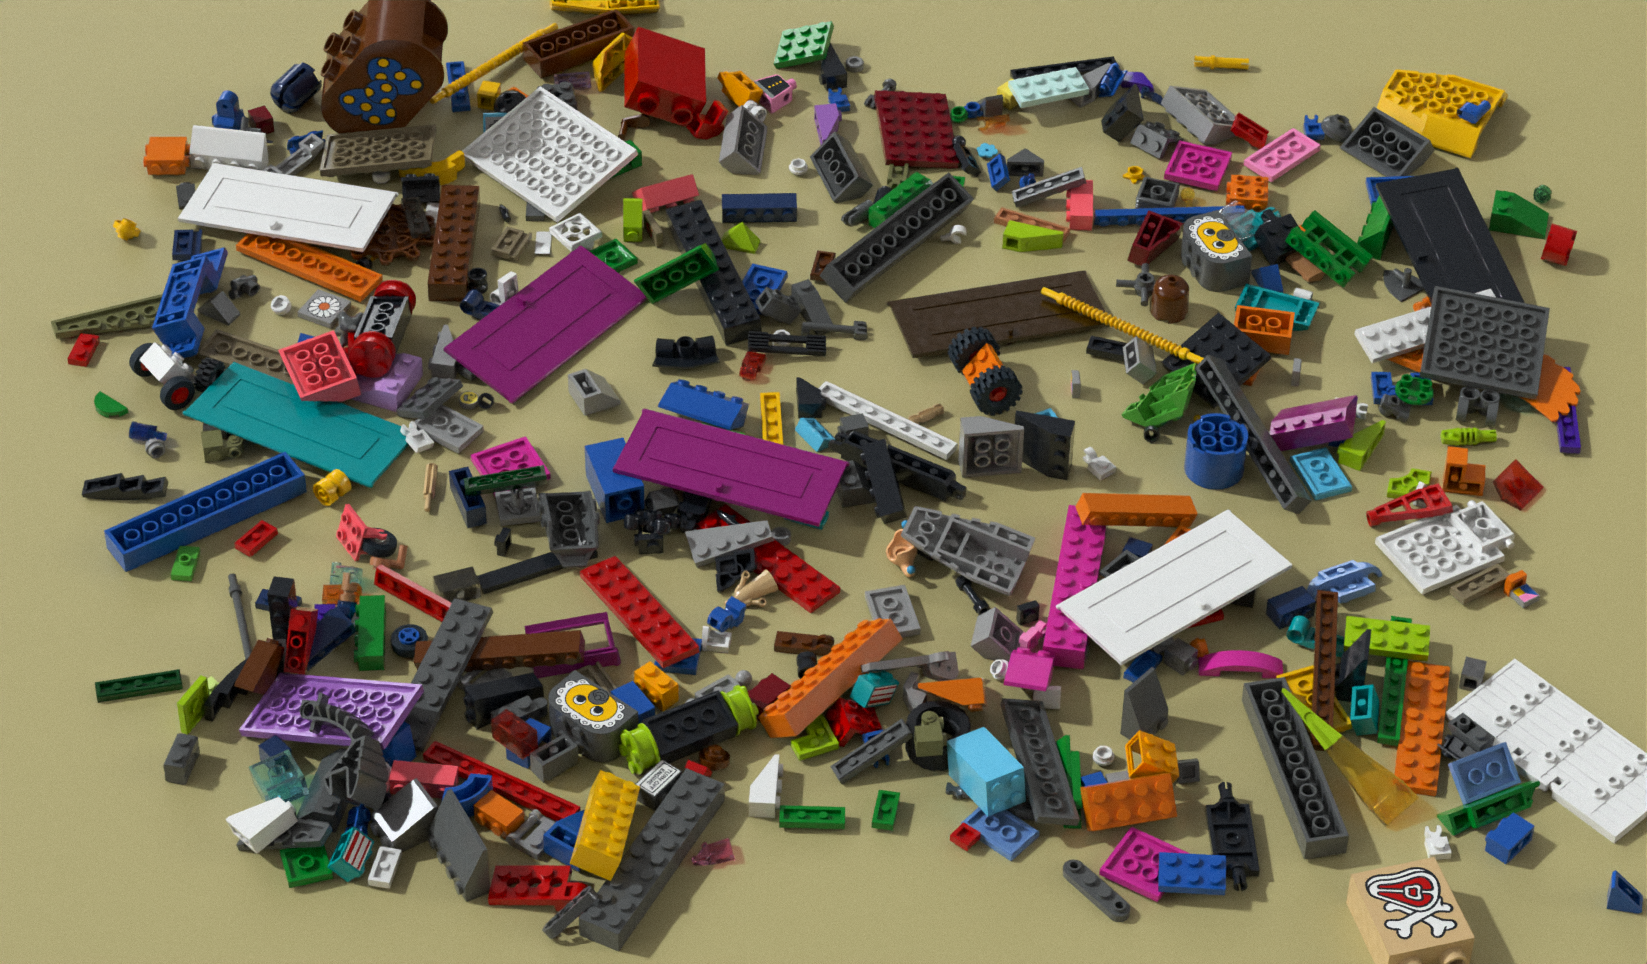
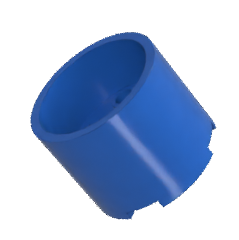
(1215, 451)

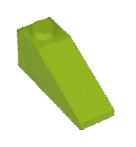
(1358, 449)

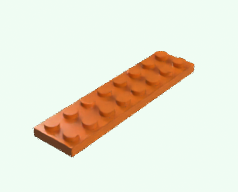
(312, 265)
(1422, 726)

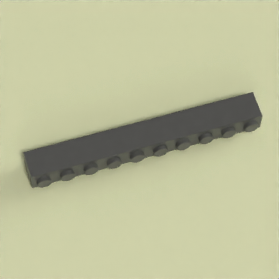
(1260, 443)

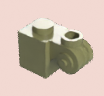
(217, 448)
(929, 736)

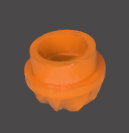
(1201, 646)

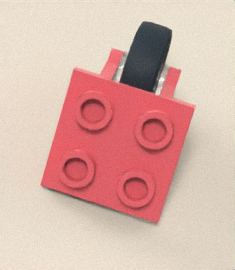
(361, 539)

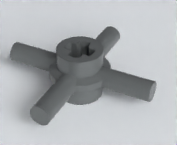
(1142, 284)

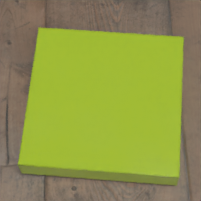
(191, 704)

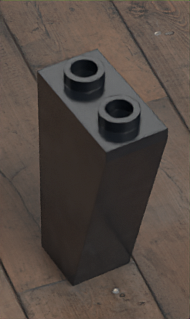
(491, 695)

